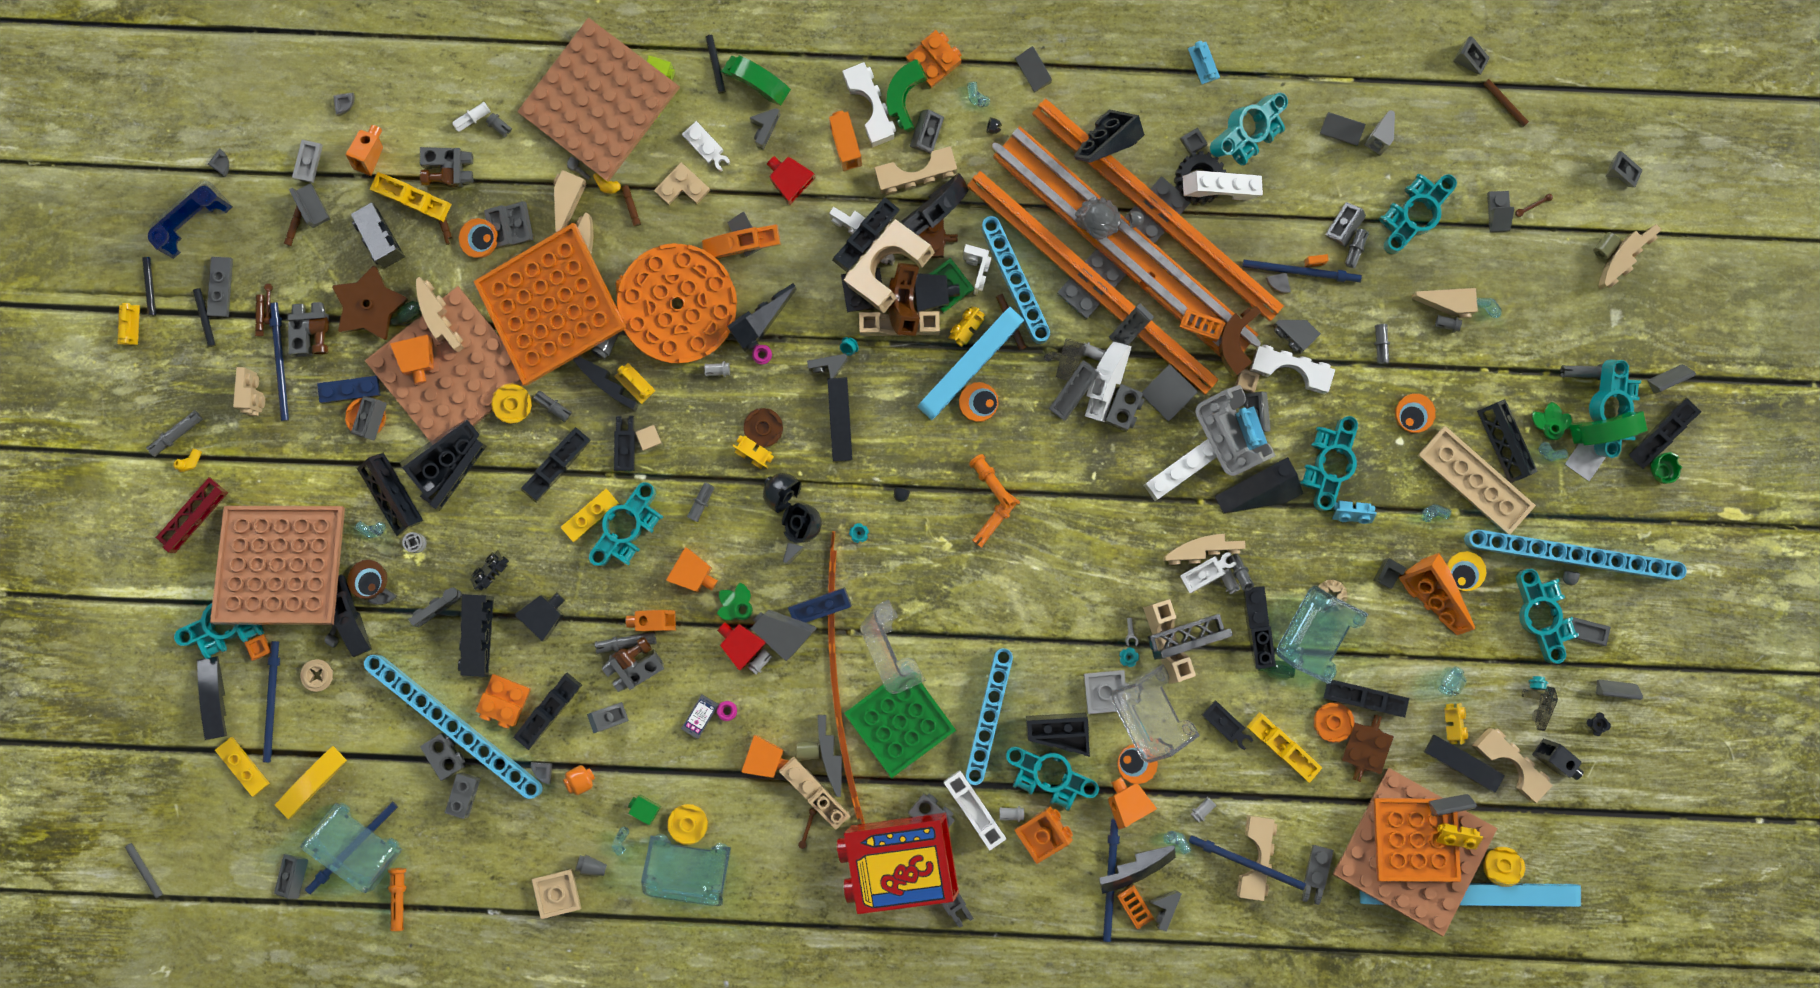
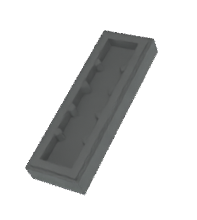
(219, 287)
(1132, 325)
(1074, 390)

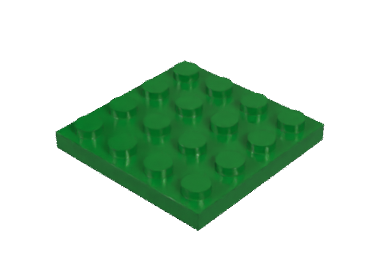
(899, 725)

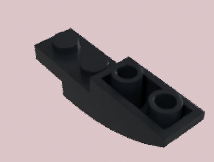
(938, 206)
(349, 621)
(1258, 628)

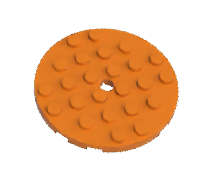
(647, 307)

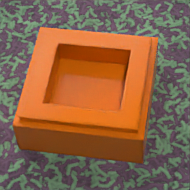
(1314, 261)
(258, 647)

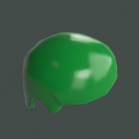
(1666, 468)

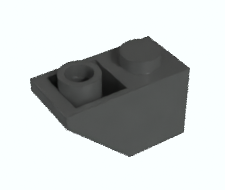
(1297, 332)

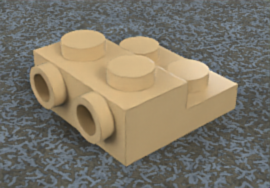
(245, 395)

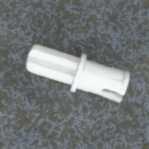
(471, 117)

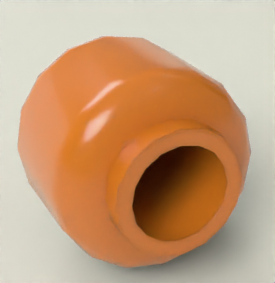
(578, 780)

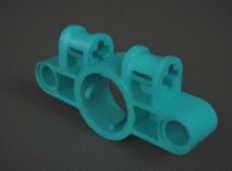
(1235, 140)
(1428, 193)
(1617, 385)
(1315, 476)
(645, 517)
(1560, 629)
(210, 641)
(1072, 782)

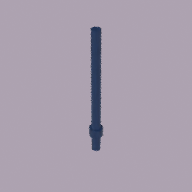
(1340, 275)
(276, 323)
(273, 662)
(1113, 840)
(1210, 847)
(323, 875)

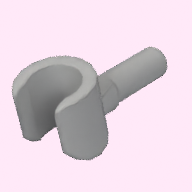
(1130, 632)

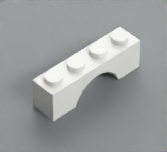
(860, 82)
(1216, 183)
(1316, 376)
(1180, 470)
(974, 810)

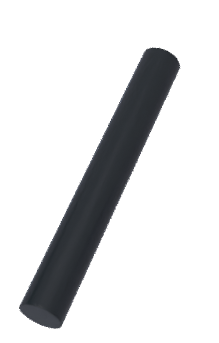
(715, 64)
(149, 286)
(203, 317)

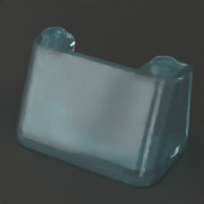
(1318, 632)
(351, 849)
(685, 872)

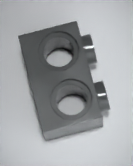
(1121, 406)
(438, 760)
(462, 795)
(935, 809)

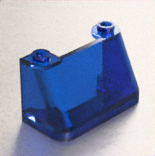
(163, 229)

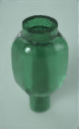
(407, 313)
(1282, 671)

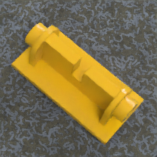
(128, 324)
(961, 331)
(634, 383)
(746, 448)
(1456, 715)
(1466, 838)

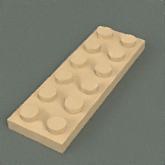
(1476, 480)

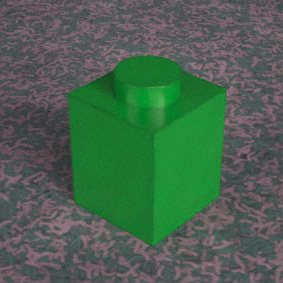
(643, 809)

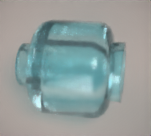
(1451, 681)

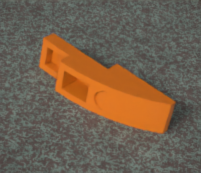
(742, 241)

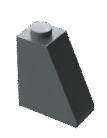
(782, 632)

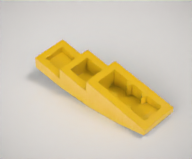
(410, 196)
(1284, 747)
(310, 782)

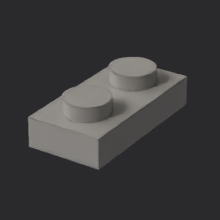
(307, 161)

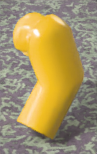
(605, 186)
(188, 463)

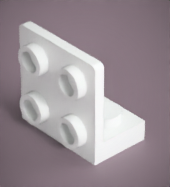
(975, 256)

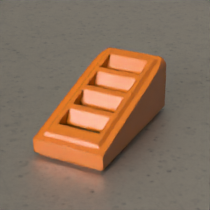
(1204, 318)
(1124, 893)

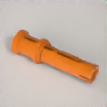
(987, 475)
(994, 521)
(397, 888)

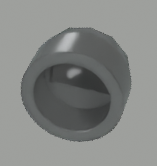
(1135, 219)
(1570, 577)

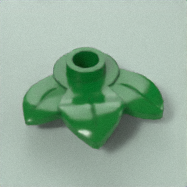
(1551, 419)
(733, 601)

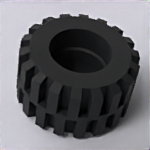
(1193, 162)

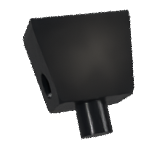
(933, 292)
(542, 615)
(1558, 759)

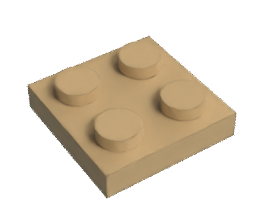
(556, 893)

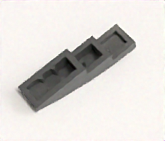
(832, 762)

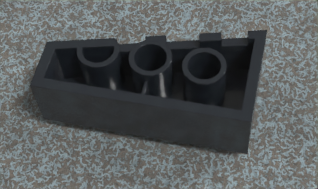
(475, 635)

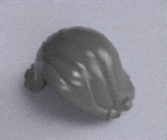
(1098, 218)

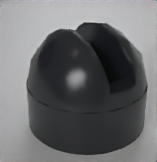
(992, 126)
(900, 494)

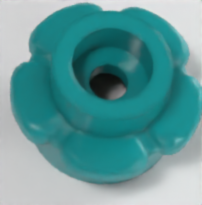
(849, 346)
(858, 538)
(1128, 662)
(1538, 683)

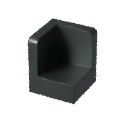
(1389, 573)

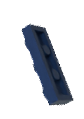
(348, 389)
(820, 606)

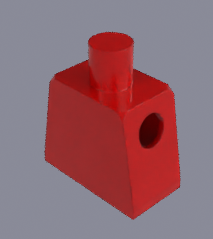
(790, 177)
(740, 644)

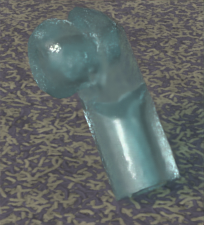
(976, 97)
(1490, 306)
(1550, 454)
(1433, 511)
(370, 531)
(1178, 839)
(618, 840)

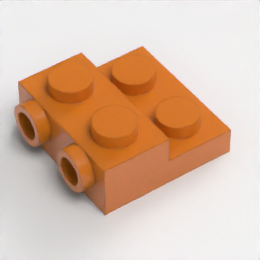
(936, 57)
(503, 701)
(1044, 834)

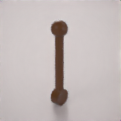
(1520, 212)
(268, 287)
(802, 844)

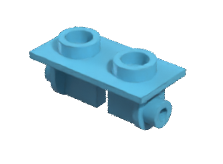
(1203, 62)
(1251, 428)
(1363, 513)

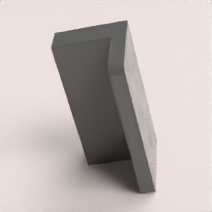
(310, 205)

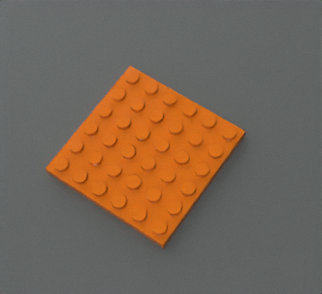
(549, 304)

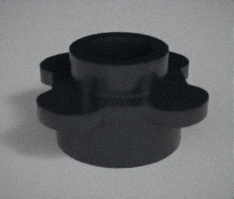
(1604, 724)

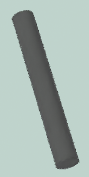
(143, 870)

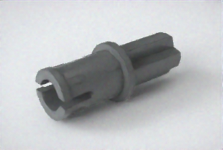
(1356, 248)
(1382, 343)
(552, 406)
(700, 502)
(1241, 573)

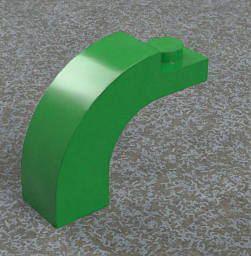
(757, 77)
(898, 89)
(1609, 430)

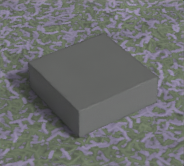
(1194, 141)

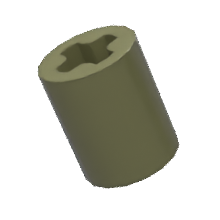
(1607, 246)
(808, 751)

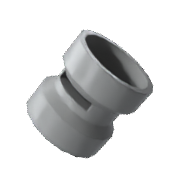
(416, 545)

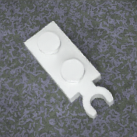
(705, 145)
(1206, 573)

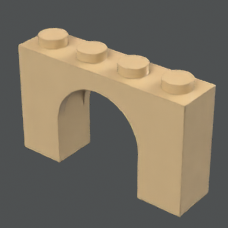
(894, 240)

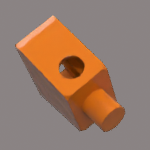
(365, 150)
(415, 357)
(692, 572)
(657, 620)
(763, 758)
(1129, 803)

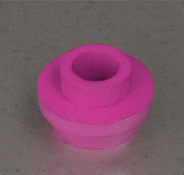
(761, 348)
(720, 710)

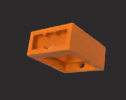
(845, 140)

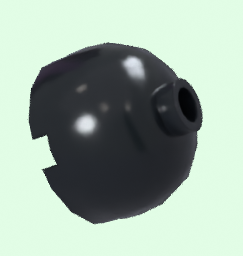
(779, 491)
(801, 522)

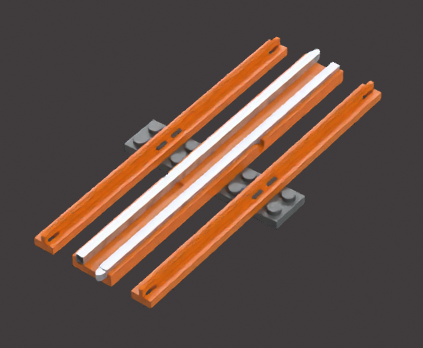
(1125, 252)

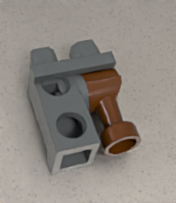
(451, 164)
(303, 325)
(630, 670)

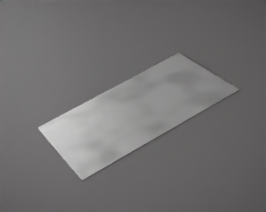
(1585, 461)

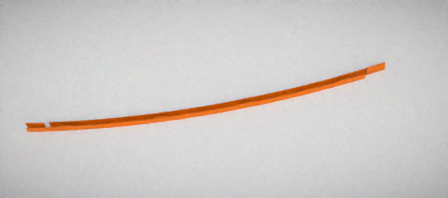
(835, 690)

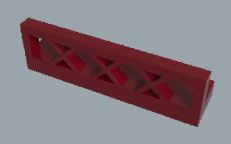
(195, 518)

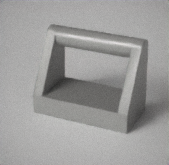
(1382, 134)

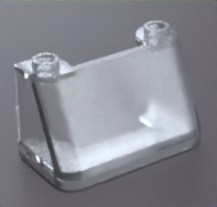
(894, 674)
(1151, 717)

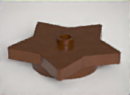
(382, 304)

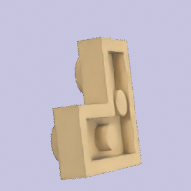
(680, 181)

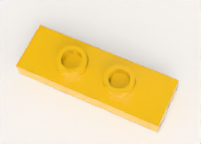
(589, 515)
(242, 766)

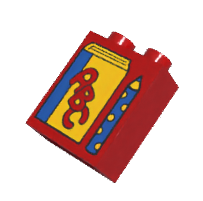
(899, 863)

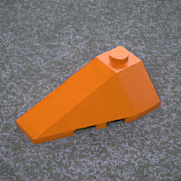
(1435, 586)

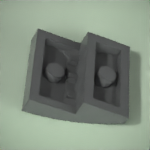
(511, 224)
(1169, 392)

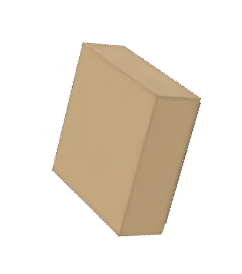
(1248, 380)
(648, 437)

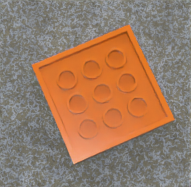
(1408, 843)

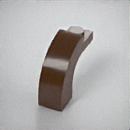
(902, 311)
(1229, 343)

